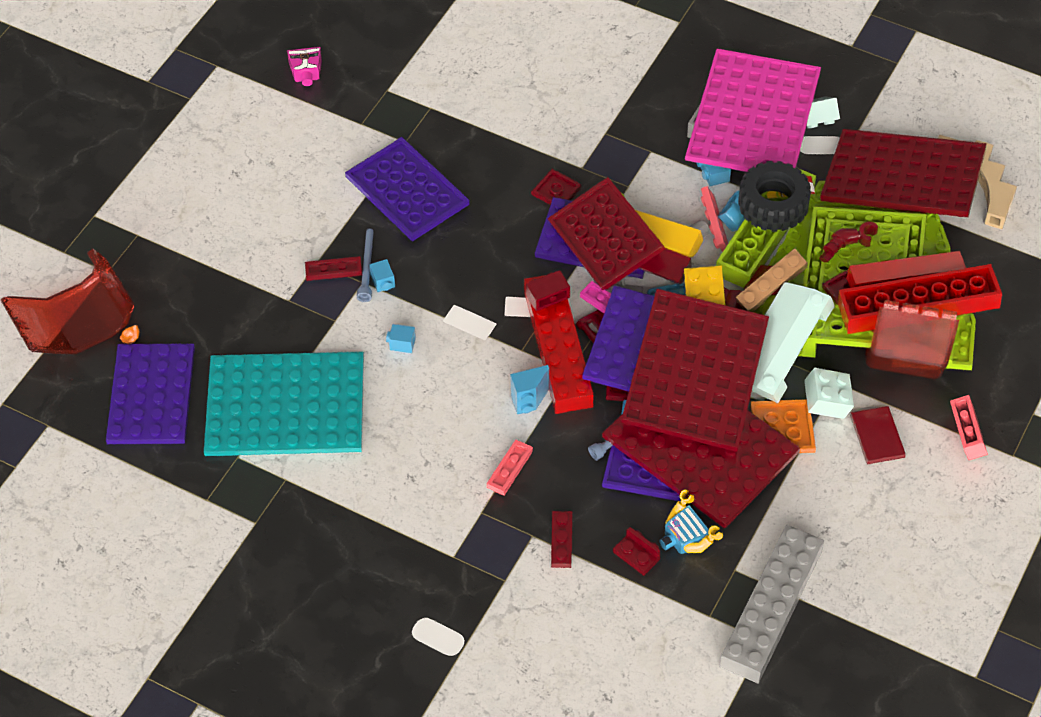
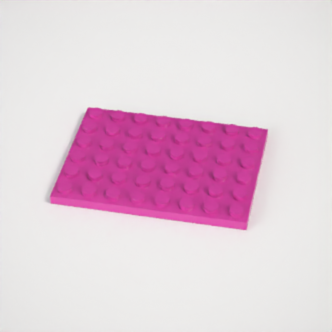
(752, 111)

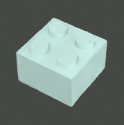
(829, 393)

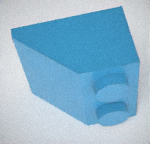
(529, 388)

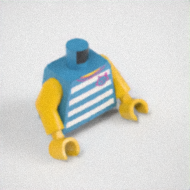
(686, 529)

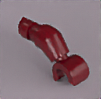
(848, 236)

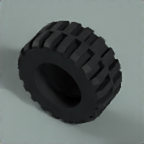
(778, 178)

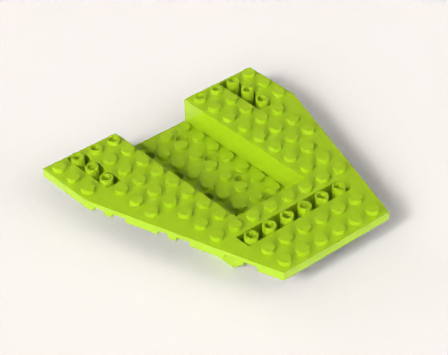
(898, 237)

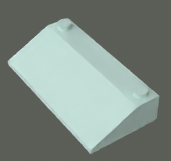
(788, 328)

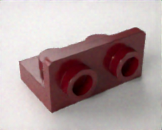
(637, 551)

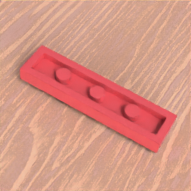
(712, 212)

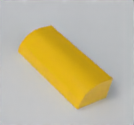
(674, 235)

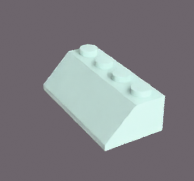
(823, 110)

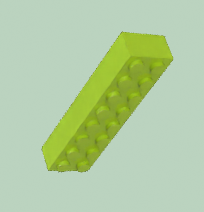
(750, 248)

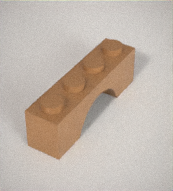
(770, 281)

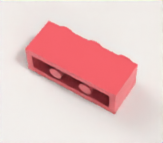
(968, 427)

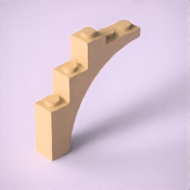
(997, 193)

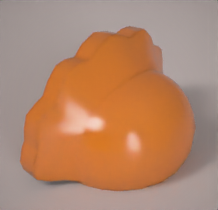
(130, 334)

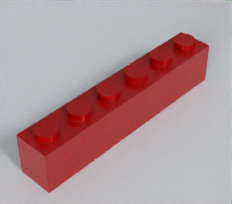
(903, 268)

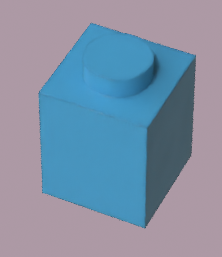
(382, 275)
(401, 338)

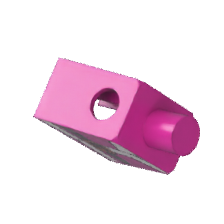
(305, 64)

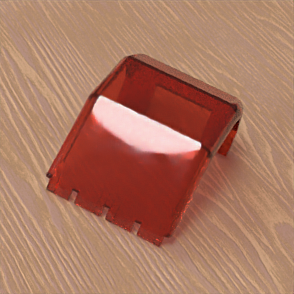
(74, 316)
(912, 341)

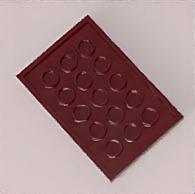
(606, 234)

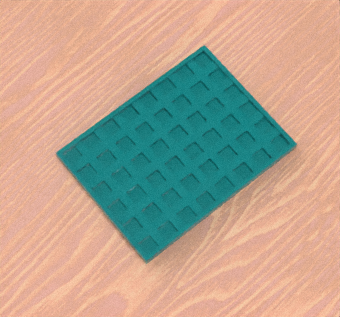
(284, 404)

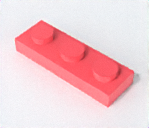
(509, 467)

